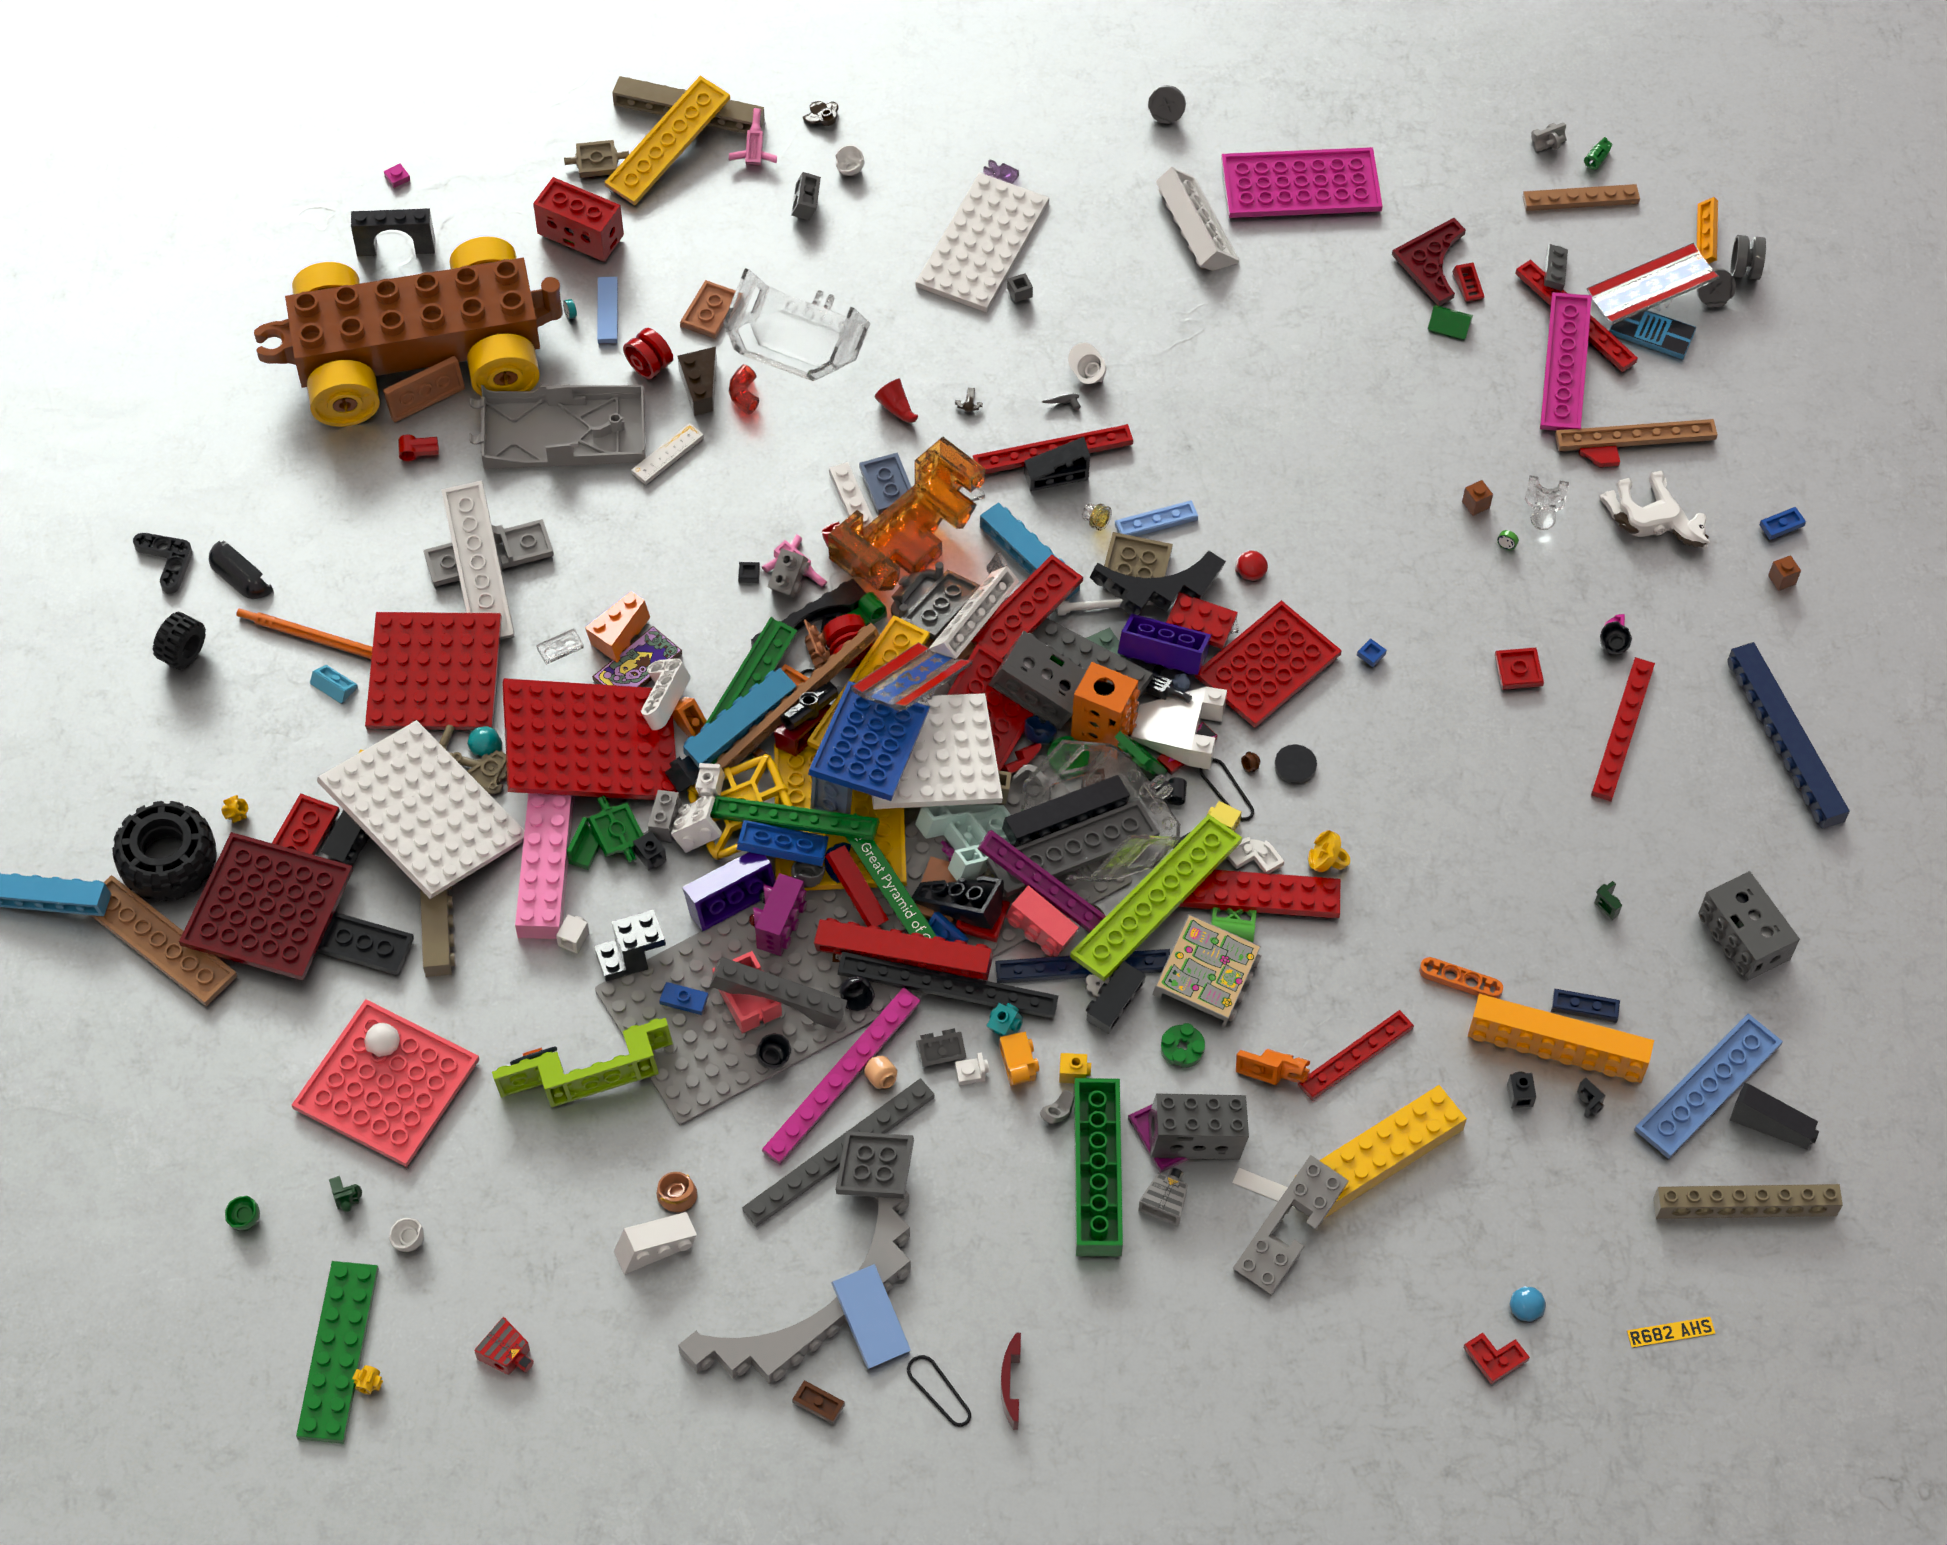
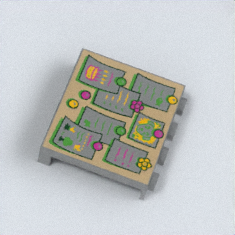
(1208, 968)

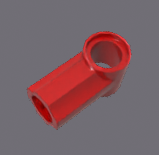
(411, 447)

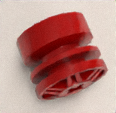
(840, 631)

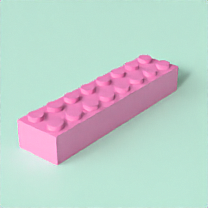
(544, 866)

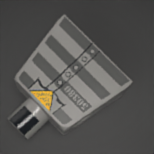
(1165, 1197)

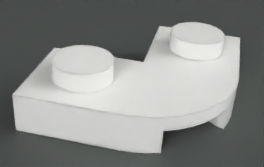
(1259, 851)

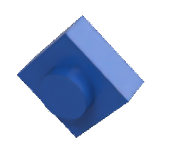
(1371, 652)

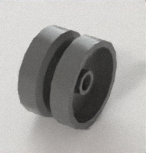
(1748, 257)

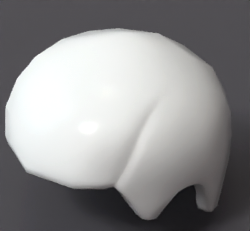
(849, 160)
(382, 1039)
(406, 1235)

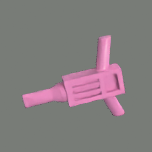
(753, 153)
(793, 548)

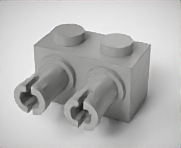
(788, 573)

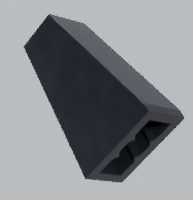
(1773, 1117)

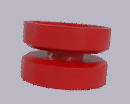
(648, 353)

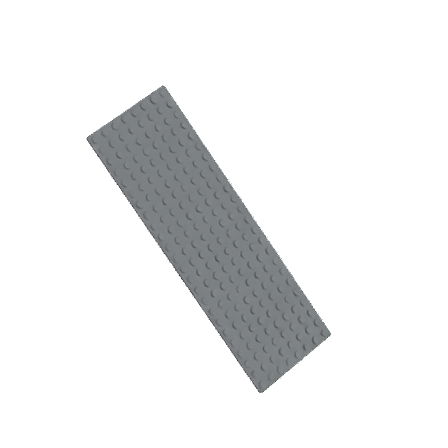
(709, 1052)

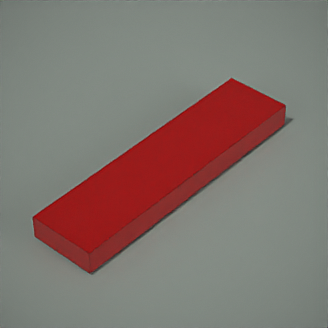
(856, 887)

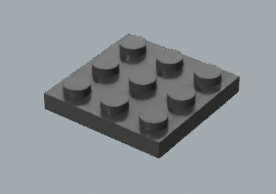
(874, 1164)

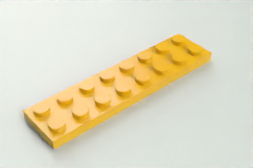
(667, 140)
(893, 641)

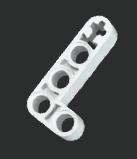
(670, 682)

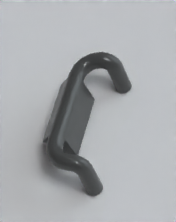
(909, 584)

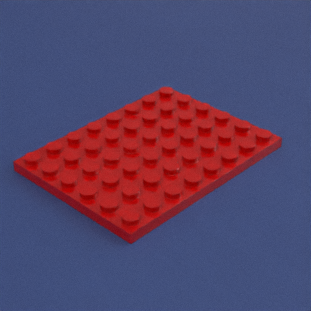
(584, 740)

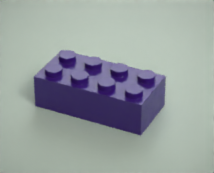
(1164, 644)
(728, 889)

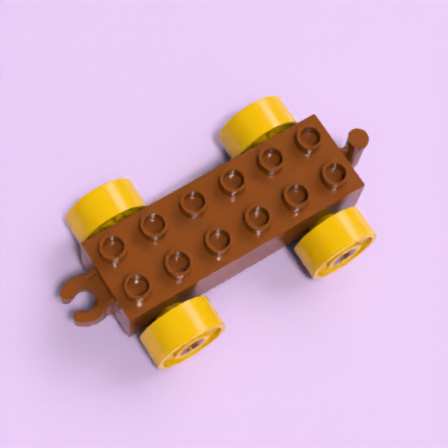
(353, 331)

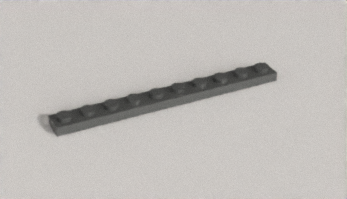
(829, 1158)

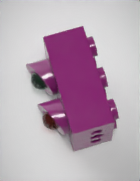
(779, 915)

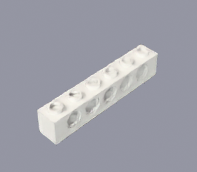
(975, 613)

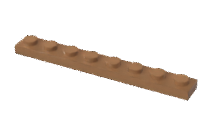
(1636, 434)

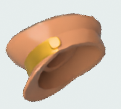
(676, 1192)

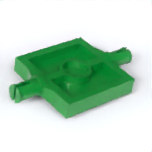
(615, 829)

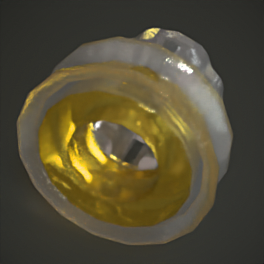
(1097, 516)

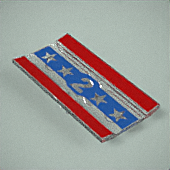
(1652, 284)
(909, 677)

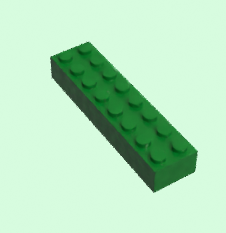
(1098, 1167)

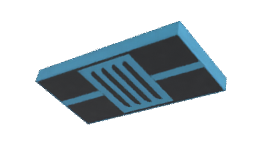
(1656, 333)

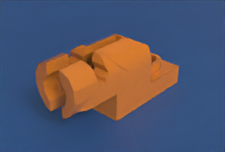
(1272, 1066)

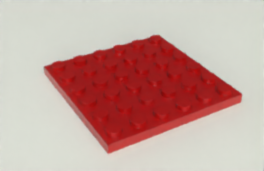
(433, 670)

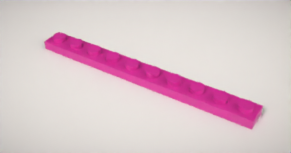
(841, 1076)

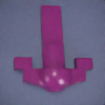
(947, 849)

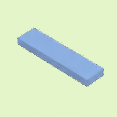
(607, 310)
(1157, 519)

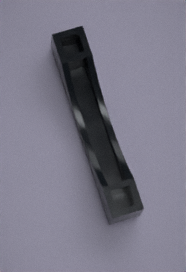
(842, 599)

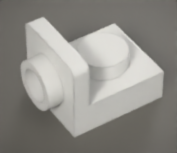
(972, 1070)

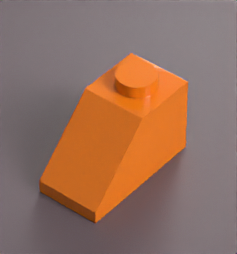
(689, 716)

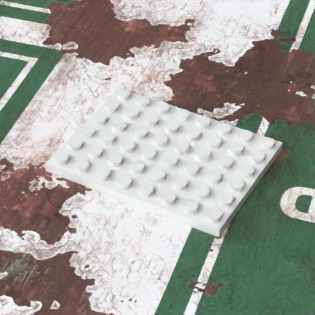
(422, 808)

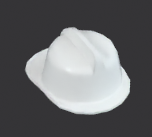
(1087, 363)

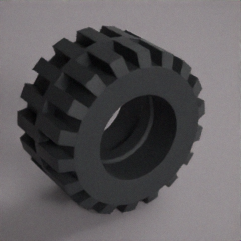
(179, 640)

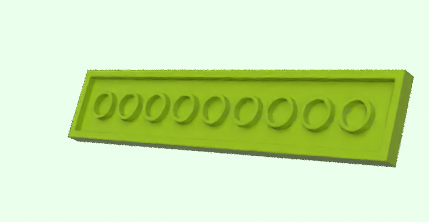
(1155, 897)

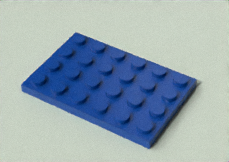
(868, 745)

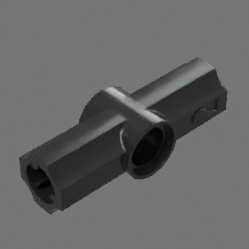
(809, 706)

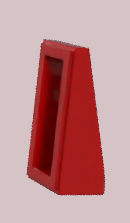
(1471, 270)

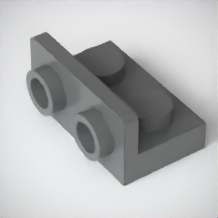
(941, 1048)

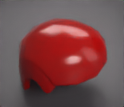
(1251, 565)

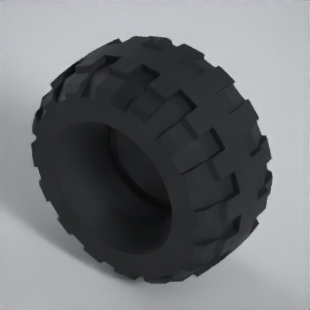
(169, 875)

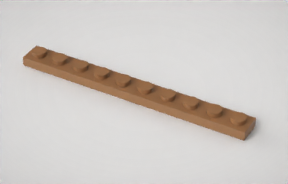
(820, 676)

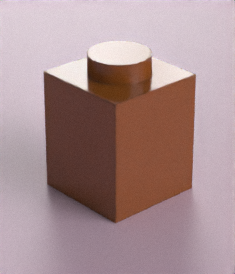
(1477, 497)
(1784, 573)

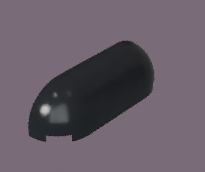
(238, 571)

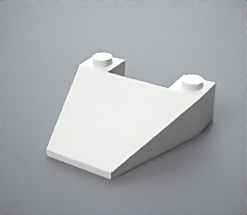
(1173, 724)

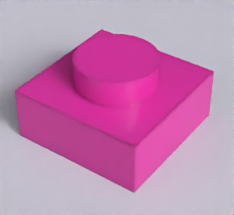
(397, 175)

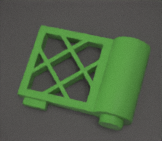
(1234, 924)

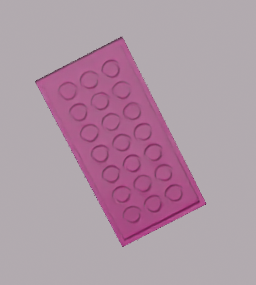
(1301, 182)

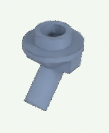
(1181, 682)

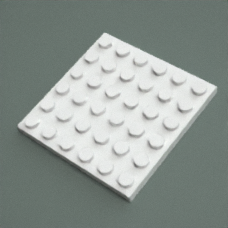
(951, 757)

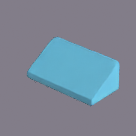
(332, 683)

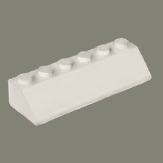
(1196, 220)

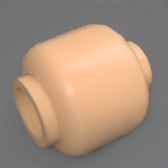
(880, 1072)

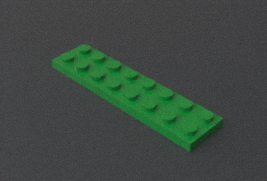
(337, 1352)

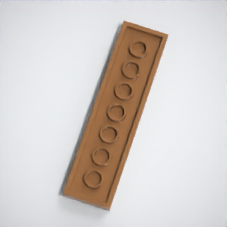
(158, 942)

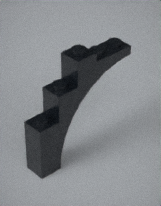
(1161, 591)

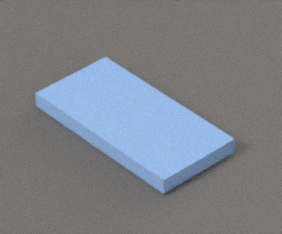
(871, 1316)

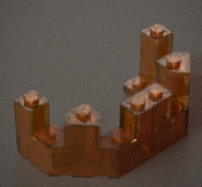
(907, 526)

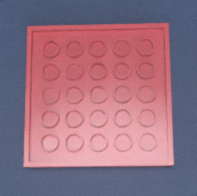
(386, 1099)

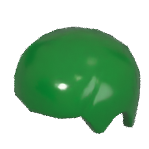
(242, 1213)

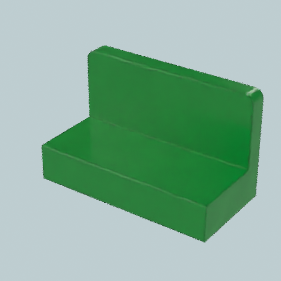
(1449, 322)
(583, 846)

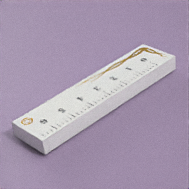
(667, 454)

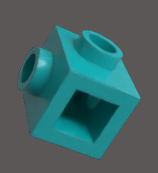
(1005, 1020)

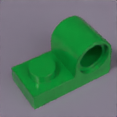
(870, 609)

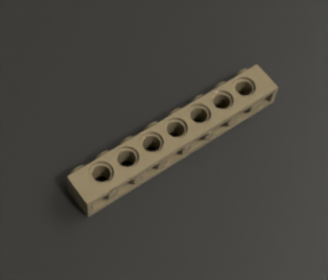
(1747, 1201)

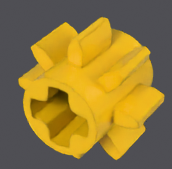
(235, 809)
(367, 1380)

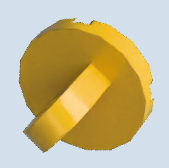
(1327, 852)

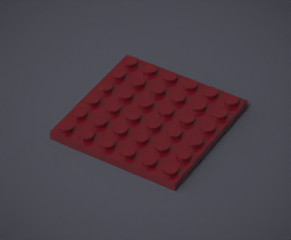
(266, 906)

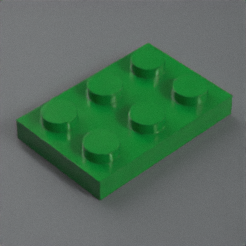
(1140, 754)

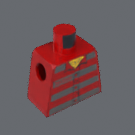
(504, 1349)

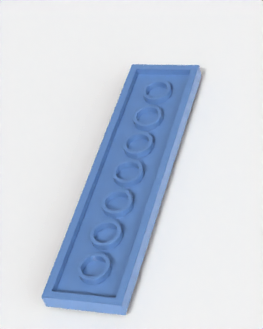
(1708, 1086)

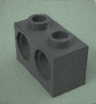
(806, 196)

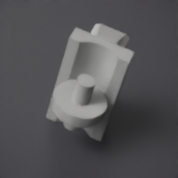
(1549, 137)

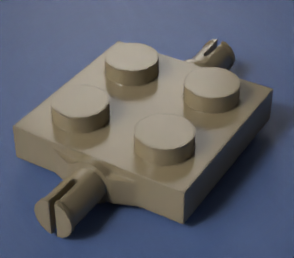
(596, 158)

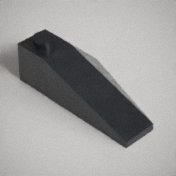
(968, 901)

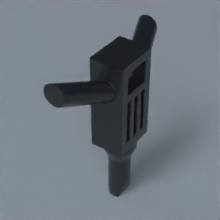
(1164, 687)

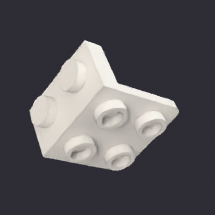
(694, 825)

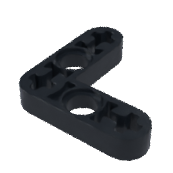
(170, 552)

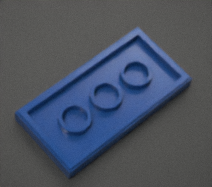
(782, 843)

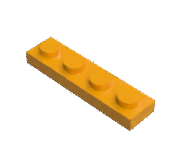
(1707, 229)

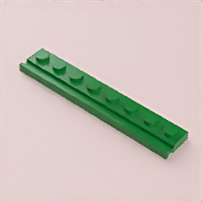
(760, 660)

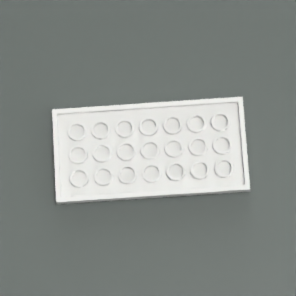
(982, 242)

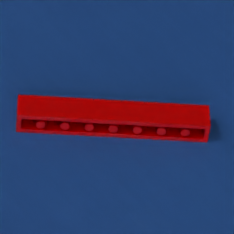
(904, 948)

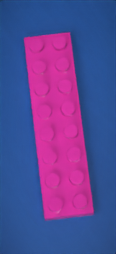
(1566, 362)

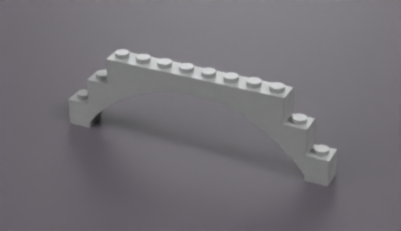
(778, 1351)

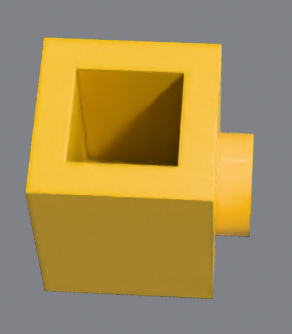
(1073, 1067)

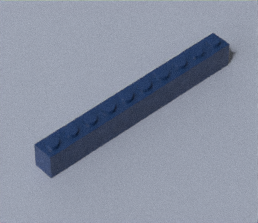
(1788, 735)

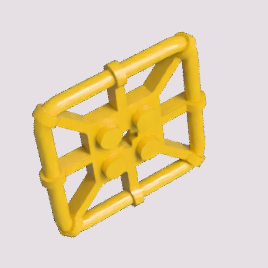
(746, 791)

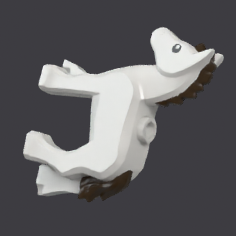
(1656, 517)

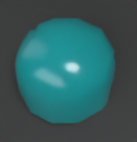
(484, 741)

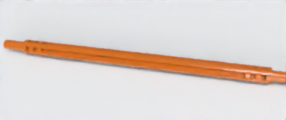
(307, 633)

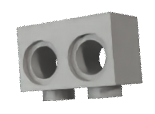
(664, 814)

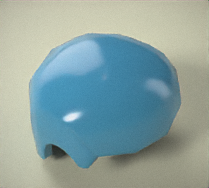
(1527, 1304)

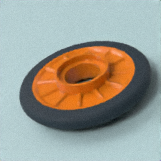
(533, 1054)

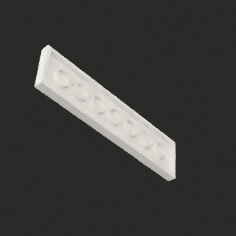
(476, 552)

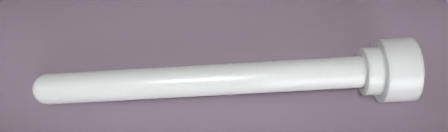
(1066, 606)

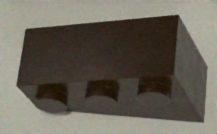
(699, 378)

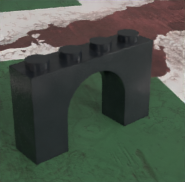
(414, 222)

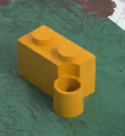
(1018, 1058)

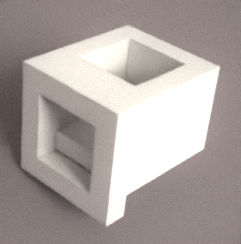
(710, 780)

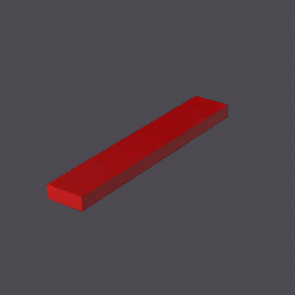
(1356, 1055)

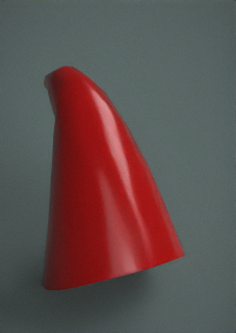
(895, 401)

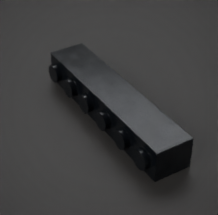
(1065, 811)

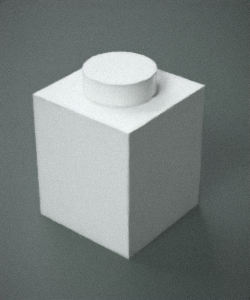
(572, 933)

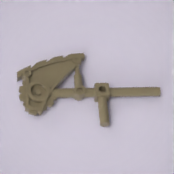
(486, 771)

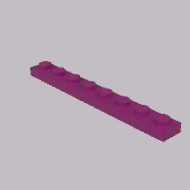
(1041, 881)

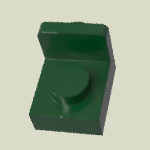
(1607, 902)

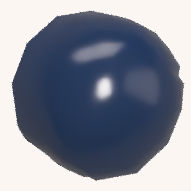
(1039, 732)

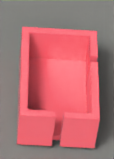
(1041, 922)
(750, 1009)

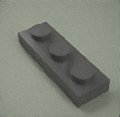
(1555, 267)

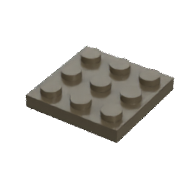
(1138, 556)

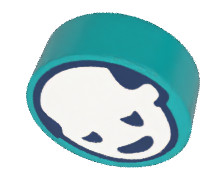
(569, 309)

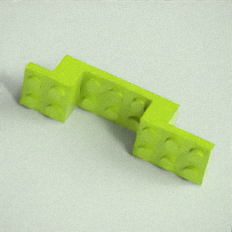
(591, 1080)

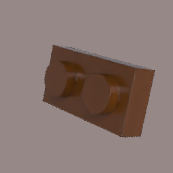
(818, 1402)

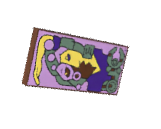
(635, 660)

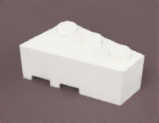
(654, 1241)

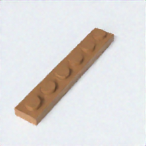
(1581, 197)

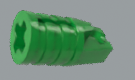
(1598, 154)

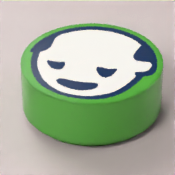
(1507, 540)

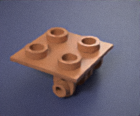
(816, 646)

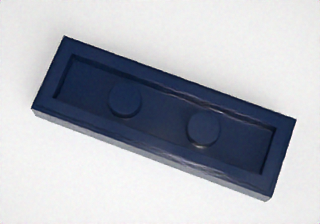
(1585, 1005)

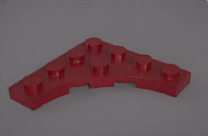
(1425, 256)

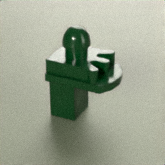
(345, 1196)

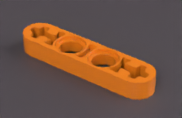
(1460, 981)

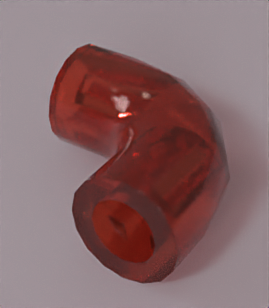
(739, 389)

